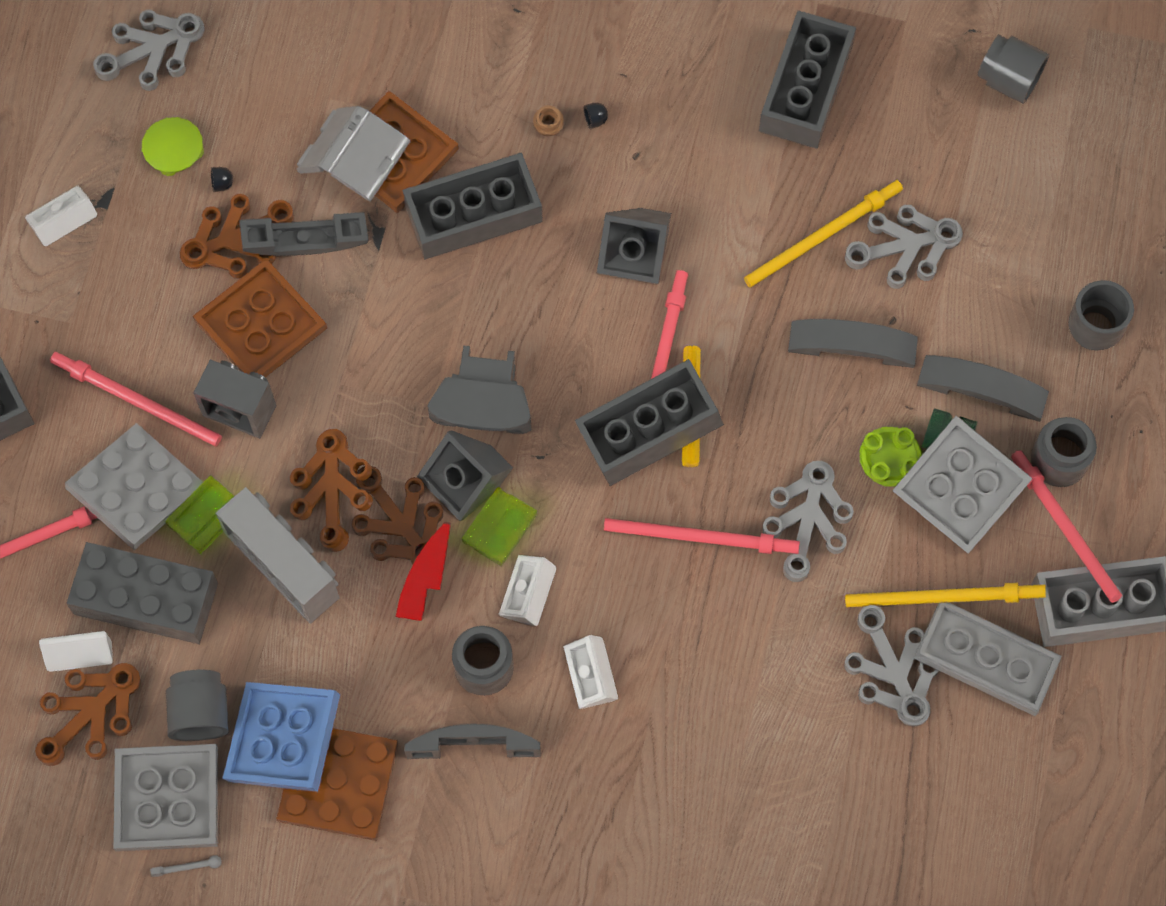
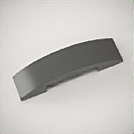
(304, 237)
(854, 339)
(984, 383)
(428, 745)

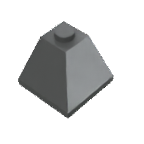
(634, 244)
(463, 473)

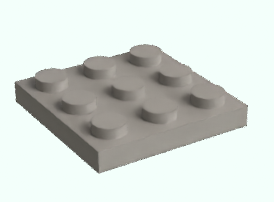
(962, 484)
(133, 486)
(166, 797)

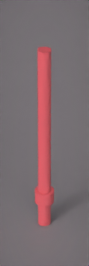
(674, 304)
(82, 372)
(81, 517)
(1066, 526)
(765, 543)

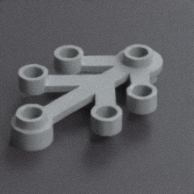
(152, 45)
(907, 242)
(809, 514)
(893, 672)

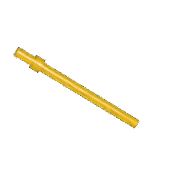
(872, 202)
(1009, 592)

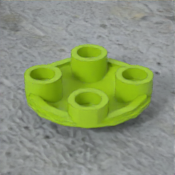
(172, 145)
(889, 454)

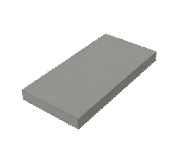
(988, 657)

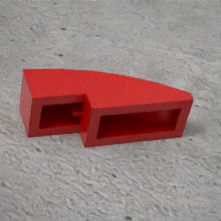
(424, 575)

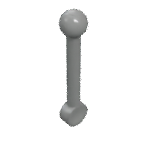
(214, 862)

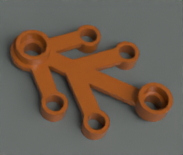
(229, 237)
(330, 485)
(91, 709)

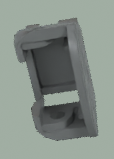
(482, 397)

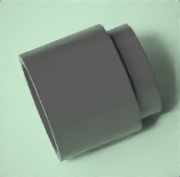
(1013, 67)
(1106, 299)
(1056, 468)
(487, 680)
(196, 706)

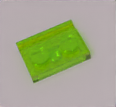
(197, 518)
(499, 526)

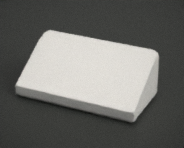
(61, 215)
(528, 589)
(76, 651)
(590, 671)

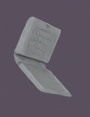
(355, 150)

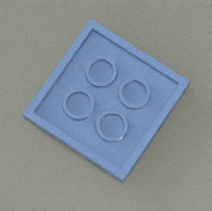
(281, 736)

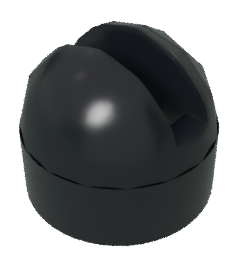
(595, 114)
(221, 179)

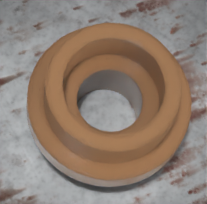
(548, 113)

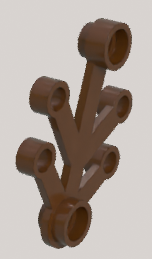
(401, 523)

